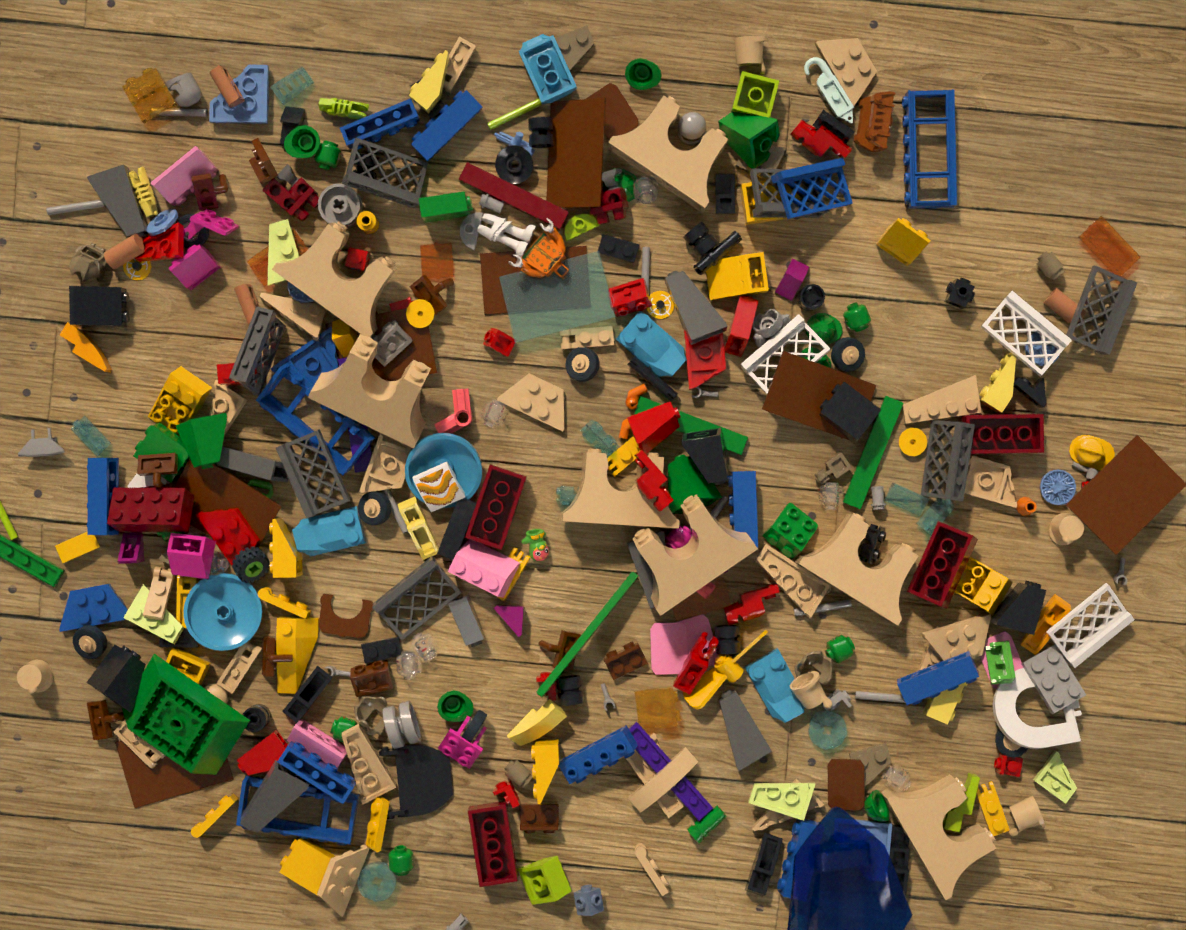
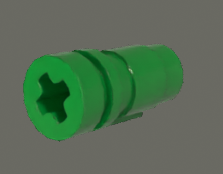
(707, 824)

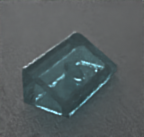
(906, 499)

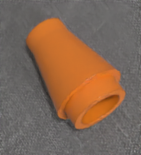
(1022, 506)

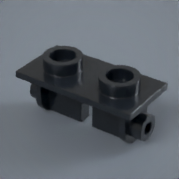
(834, 125)
(872, 551)

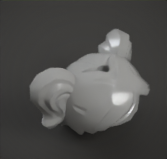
(768, 325)

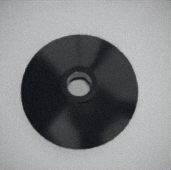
(505, 168)

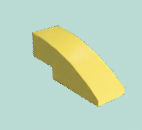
(418, 528)
(537, 723)

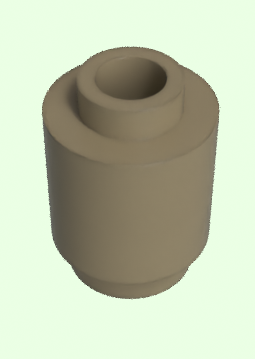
(1050, 265)
(518, 773)

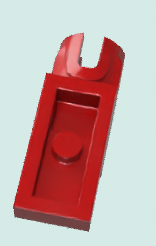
(819, 141)
(651, 482)
(751, 604)
(695, 664)

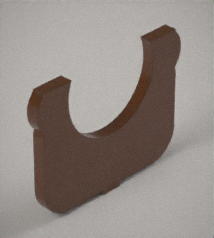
(333, 624)

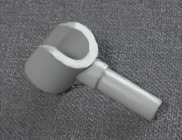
(705, 393)
(1090, 471)
(1120, 572)
(338, 672)
(606, 696)

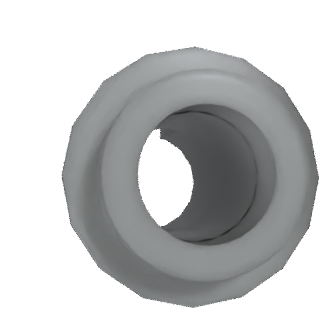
(491, 203)
(878, 498)
(459, 923)

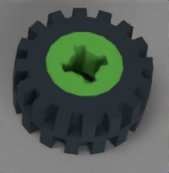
(251, 564)

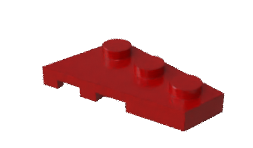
(164, 245)

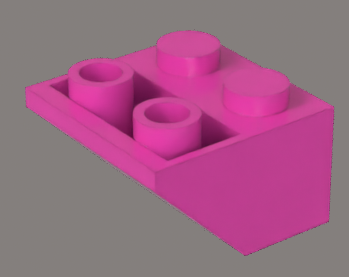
(194, 266)
(190, 555)

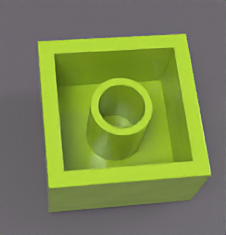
(755, 95)

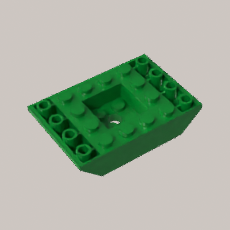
(207, 723)

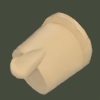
(750, 51)
(1065, 529)
(35, 676)
(809, 690)
(1026, 815)

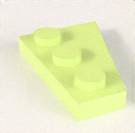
(281, 247)
(168, 629)
(784, 798)

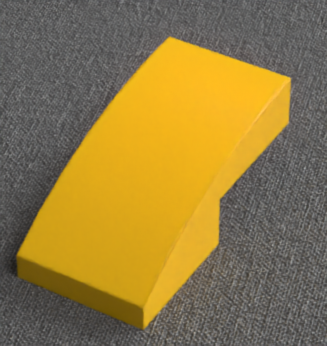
(76, 547)

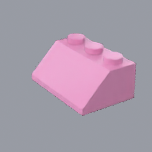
(176, 181)
(484, 567)
(318, 742)

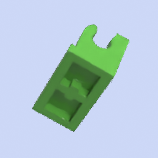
(1000, 662)

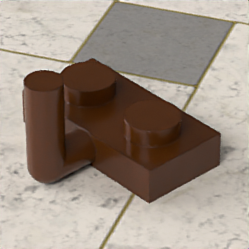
(206, 192)
(427, 291)
(157, 465)
(566, 641)
(269, 660)
(101, 720)

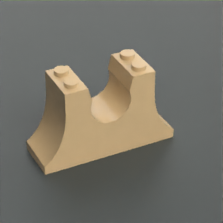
(676, 170)
(323, 281)
(370, 400)
(602, 504)
(687, 569)
(872, 586)
(922, 817)

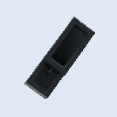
(457, 528)
(307, 694)
(763, 864)

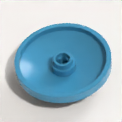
(445, 448)
(222, 612)

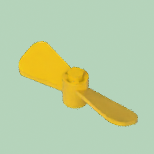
(724, 668)

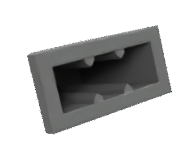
(467, 620)

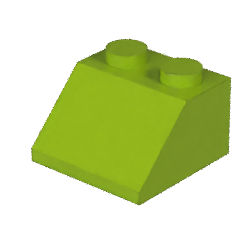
(544, 880)

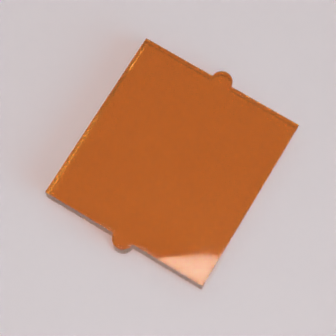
(437, 260)

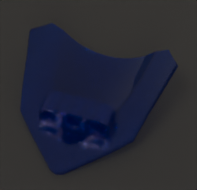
(845, 880)

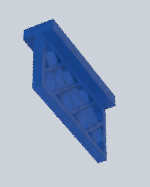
(806, 173)

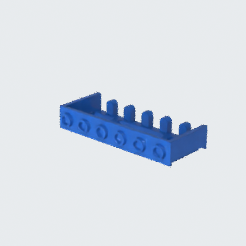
(909, 140)
(299, 428)
(304, 830)

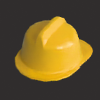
(1091, 451)

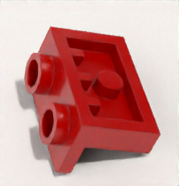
(630, 297)

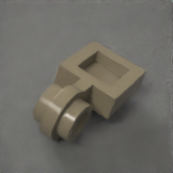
(836, 466)

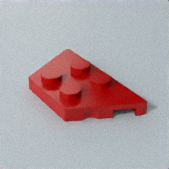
(704, 359)
(229, 531)

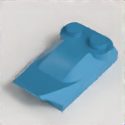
(547, 68)
(652, 345)
(329, 532)
(773, 683)

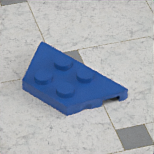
(313, 358)
(92, 607)

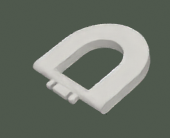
(1025, 735)

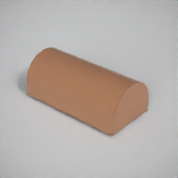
(226, 86)
(124, 251)
(247, 300)
(1062, 305)

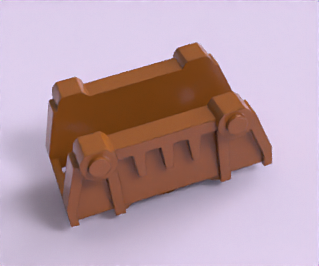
(875, 121)

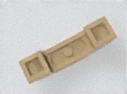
(663, 780)

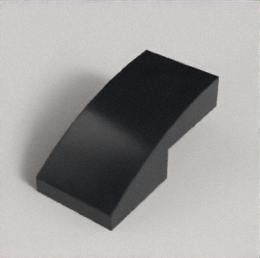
(725, 193)

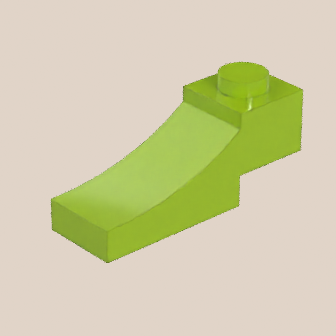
(954, 817)

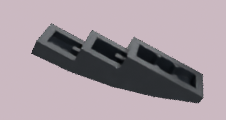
(900, 854)

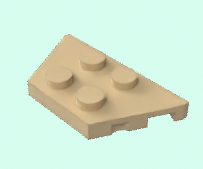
(849, 65)
(537, 400)
(386, 465)
(990, 481)
(960, 637)
(341, 879)

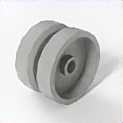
(333, 197)
(401, 724)

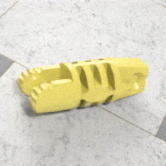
(144, 192)

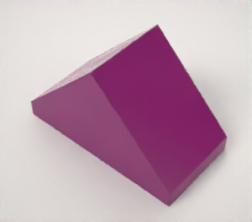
(792, 279)
(131, 548)
(513, 616)

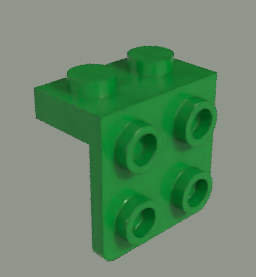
(790, 531)

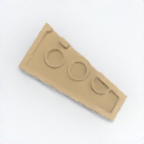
(951, 401)
(798, 583)
(368, 769)
(669, 801)

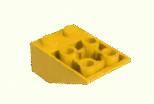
(749, 203)
(903, 241)
(737, 276)
(179, 399)
(286, 559)
(983, 586)
(189, 664)
(547, 758)

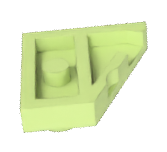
(1056, 778)

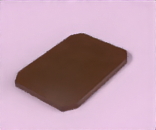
(618, 114)
(846, 784)

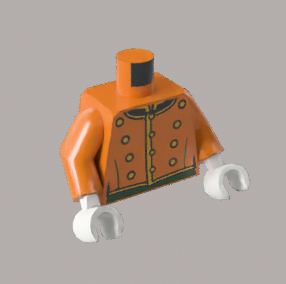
(544, 255)

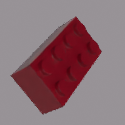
(1006, 433)
(496, 507)
(150, 509)
(942, 564)
(493, 843)

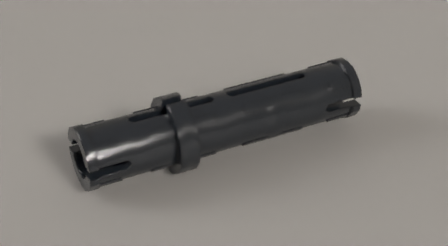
(711, 258)
(646, 373)

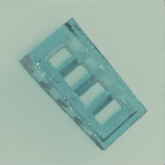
(288, 79)

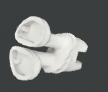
(500, 226)

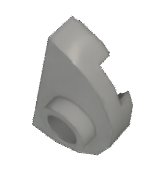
(468, 229)

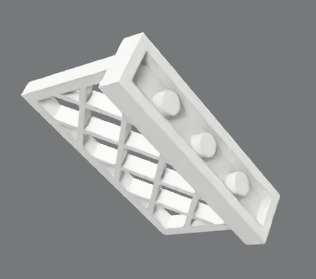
(1034, 320)
(778, 342)
(1096, 635)

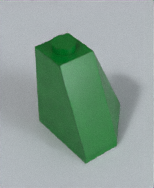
(750, 136)
(203, 439)
(688, 481)

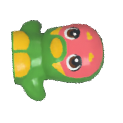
(537, 546)

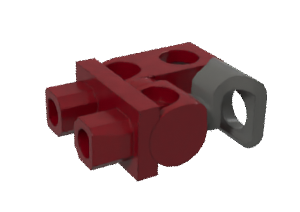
(296, 197)
(611, 200)

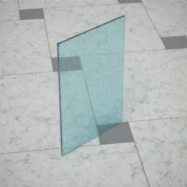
(557, 303)

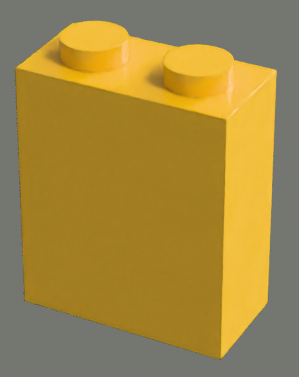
(306, 864)

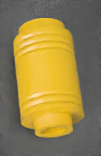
(373, 224)

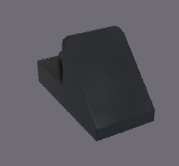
(290, 119)
(1035, 394)

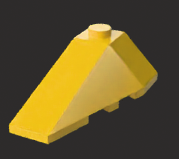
(298, 638)

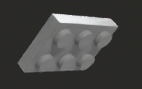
(1053, 679)

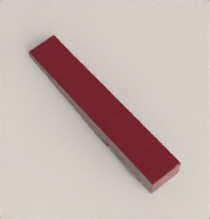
(513, 196)

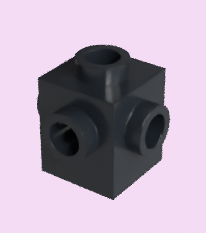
(954, 296)

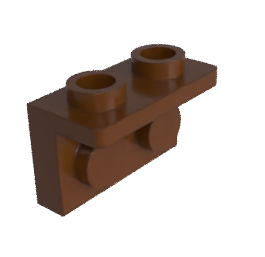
(261, 163)
(625, 661)
(371, 678)
(539, 817)

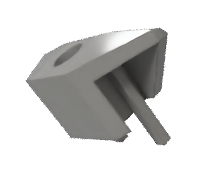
(41, 446)

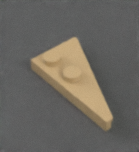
(305, 315)
(227, 402)

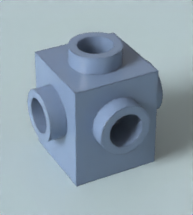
(588, 900)

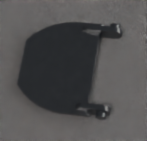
(422, 779)

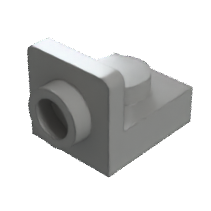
(837, 696)

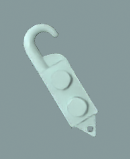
(832, 90)

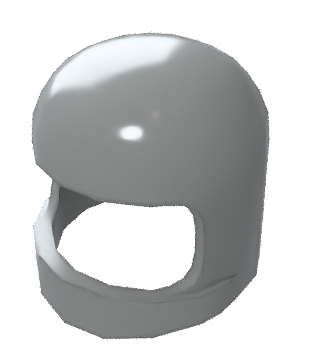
(187, 88)
(691, 126)

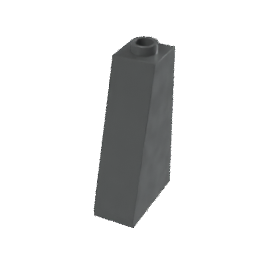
(120, 198)
(694, 310)
(252, 464)
(643, 569)
(743, 734)
(272, 797)

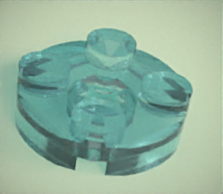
(816, 729)
(371, 890)

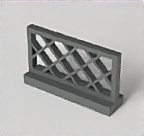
(379, 188)
(776, 209)
(1115, 314)
(250, 354)
(957, 462)
(300, 482)
(403, 588)

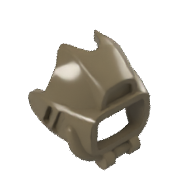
(88, 265)
(819, 662)
(365, 708)

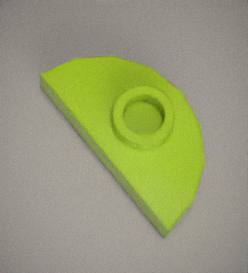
(579, 225)

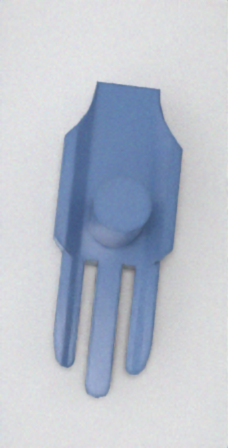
(517, 140)

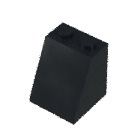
(98, 306)
(849, 412)
(708, 454)
(1021, 608)
(119, 676)

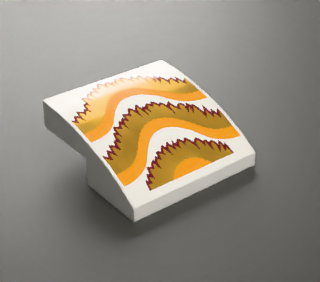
(438, 487)

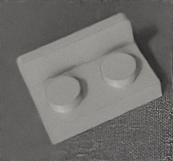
(390, 342)

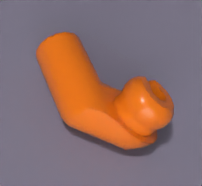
(634, 394)
(625, 429)

